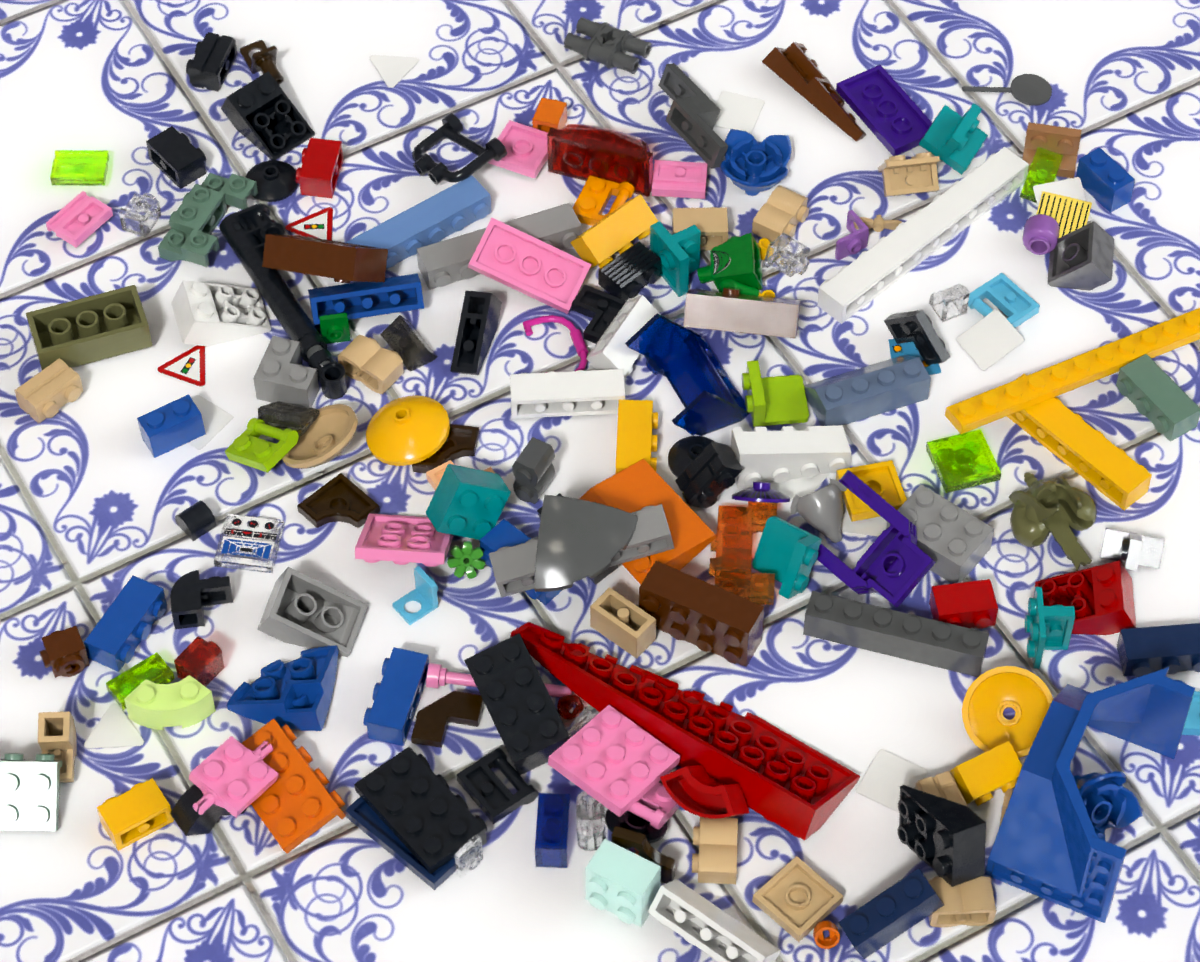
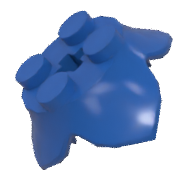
(756, 164)
(1108, 801)

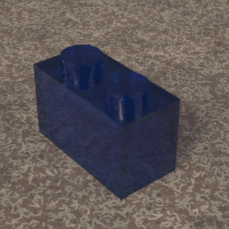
(552, 830)

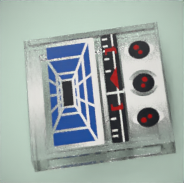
(249, 543)

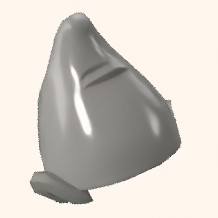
(823, 509)

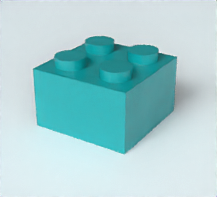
(467, 502)

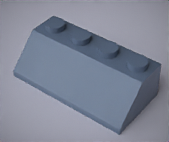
(869, 391)

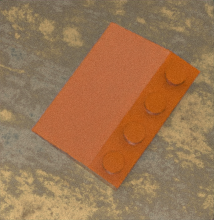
(643, 487)

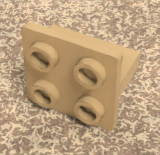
(910, 175)

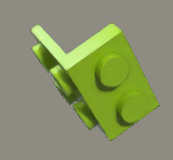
(774, 399)

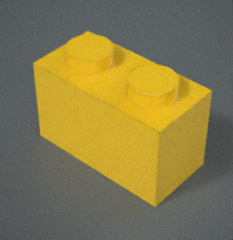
(987, 773)
(135, 814)

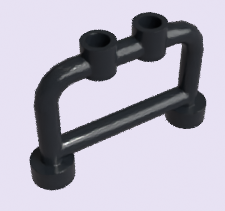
(451, 130)

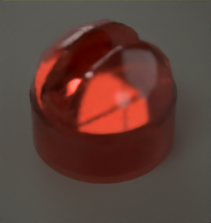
(566, 703)

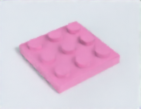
(402, 541)
(613, 760)

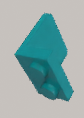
(787, 554)

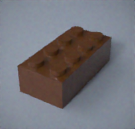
(702, 613)

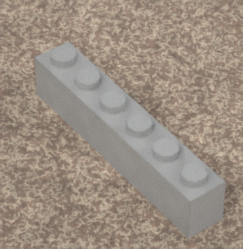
(449, 259)
(516, 565)

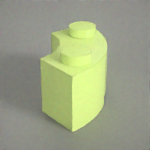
(169, 704)

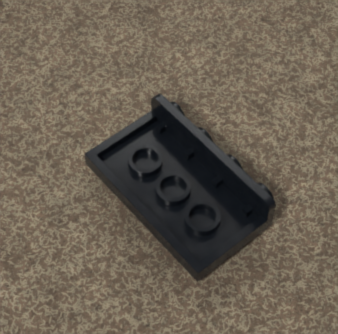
(420, 809)

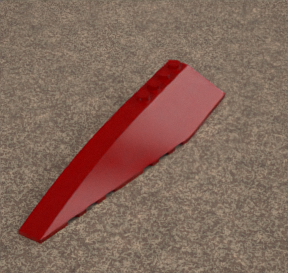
(775, 771)

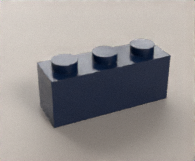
(1159, 647)
(891, 913)

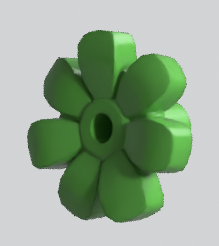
(466, 560)

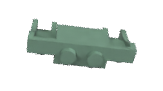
(200, 214)

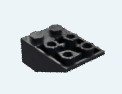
(267, 117)
(942, 835)

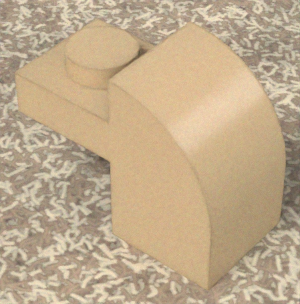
(58, 737)

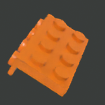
(298, 799)

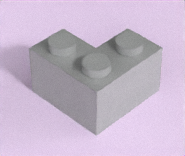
(283, 376)

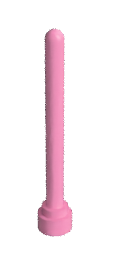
(440, 676)

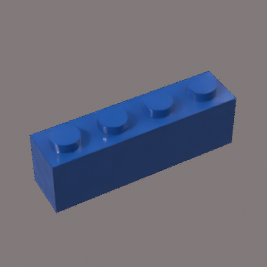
(367, 298)

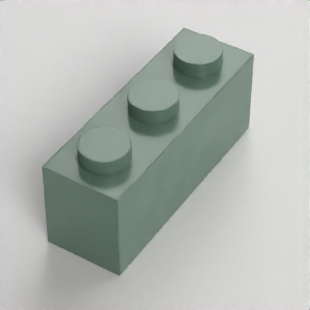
(1158, 397)

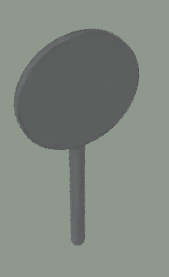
(1025, 88)

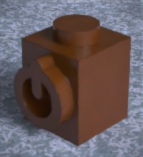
(64, 652)

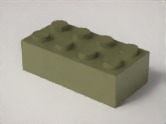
(90, 328)

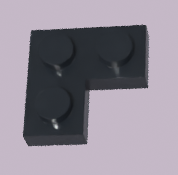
(600, 307)
(918, 328)

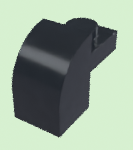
(191, 594)
(189, 820)

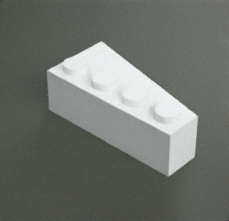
(788, 453)

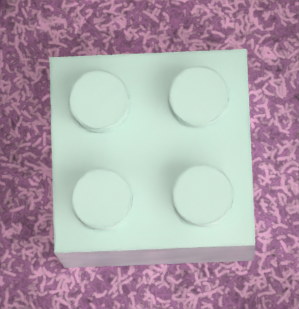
(622, 882)

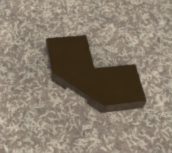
(453, 708)

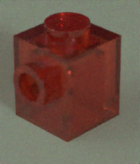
(201, 661)

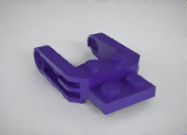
(892, 562)

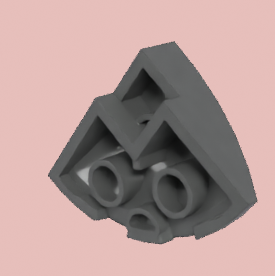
(578, 540)

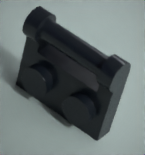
(490, 791)

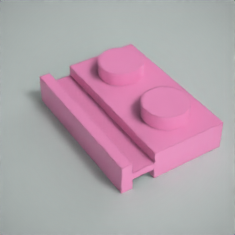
(679, 179)
(79, 219)

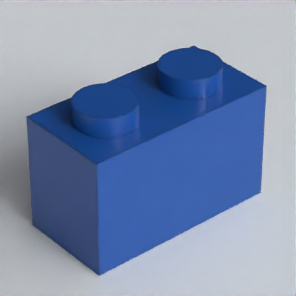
(1105, 180)
(171, 426)

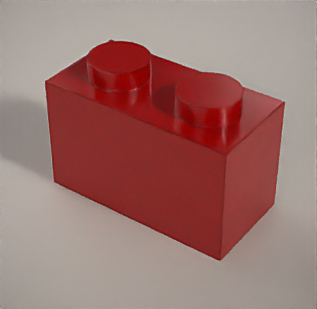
(320, 167)
(964, 604)

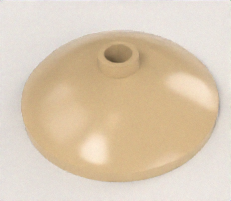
(324, 438)

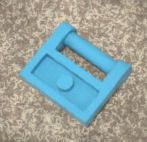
(1006, 297)

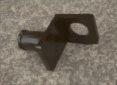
(263, 60)

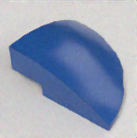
(291, 692)

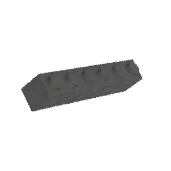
(895, 633)

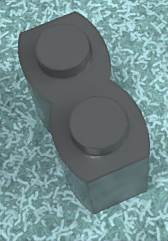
(533, 470)

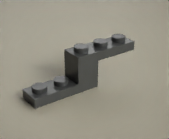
(693, 115)

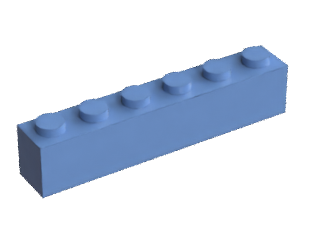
(428, 221)

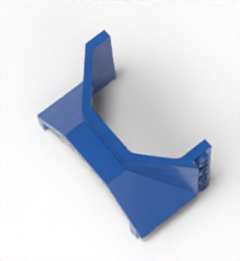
(1046, 831)

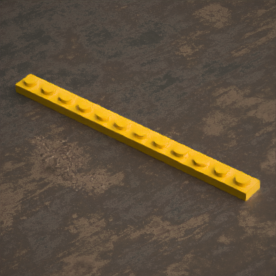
(1073, 373)

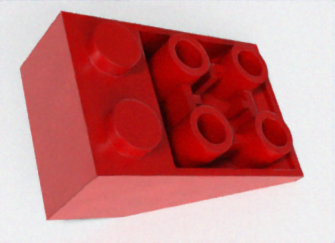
(1099, 595)

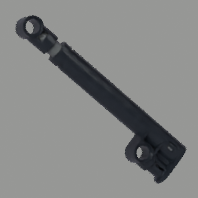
(246, 236)

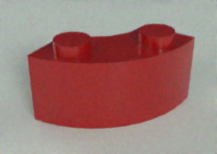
(702, 795)

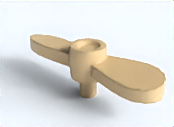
(879, 223)

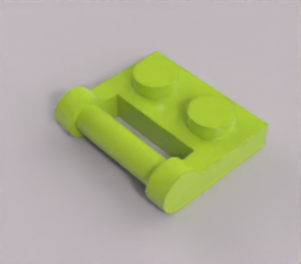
(259, 453)

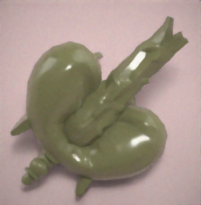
(1053, 509)

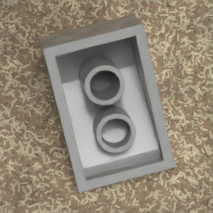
(311, 613)

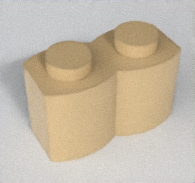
(780, 214)
(371, 364)
(717, 850)
(964, 904)

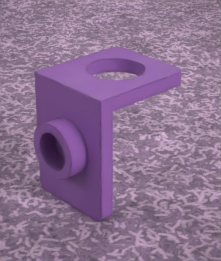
(855, 241)

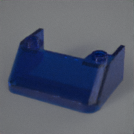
(694, 374)

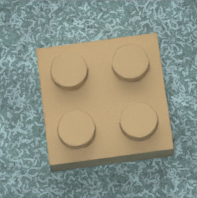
(797, 898)

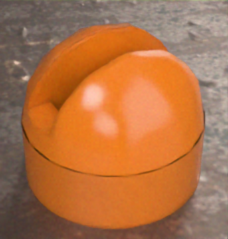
(829, 942)

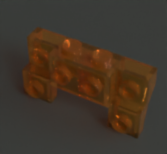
(734, 552)

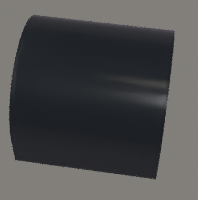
(196, 520)

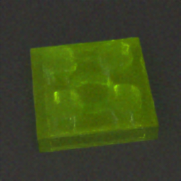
(963, 461)

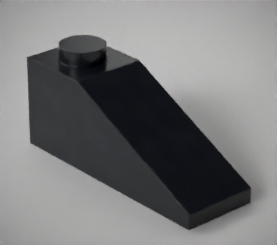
(475, 331)

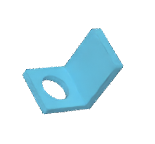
(424, 593)

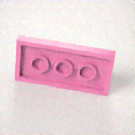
(529, 265)

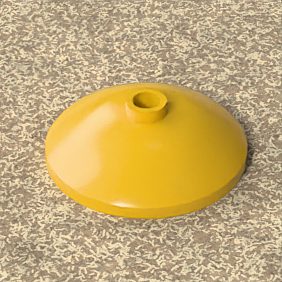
(407, 430)
(997, 691)

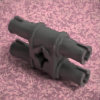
(607, 45)

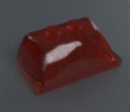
(602, 153)

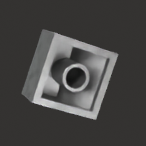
(1082, 259)

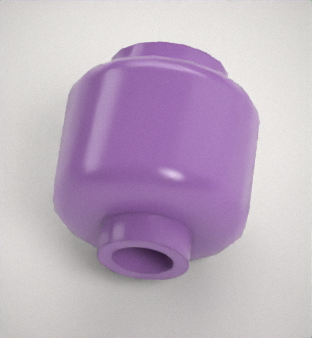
(1040, 234)

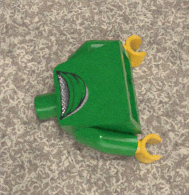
(737, 265)

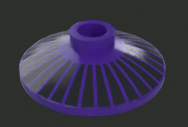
(761, 493)

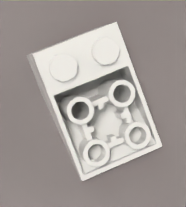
(218, 313)

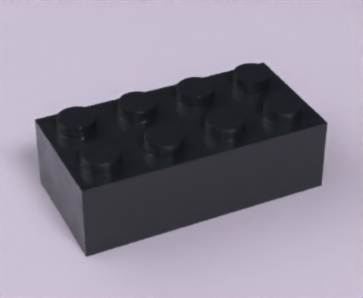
(518, 703)

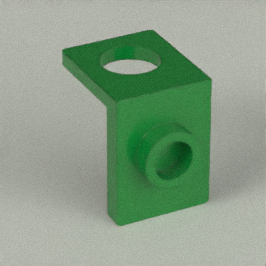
(335, 328)

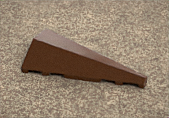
(806, 79)

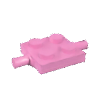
(233, 777)

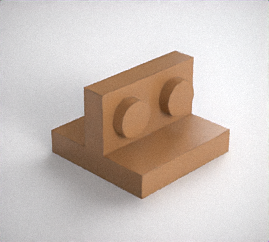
(1055, 139)

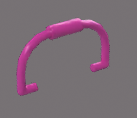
(575, 334)

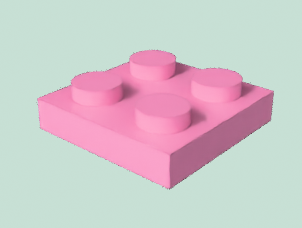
(525, 149)

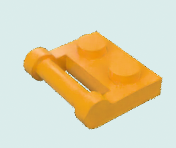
(595, 197)

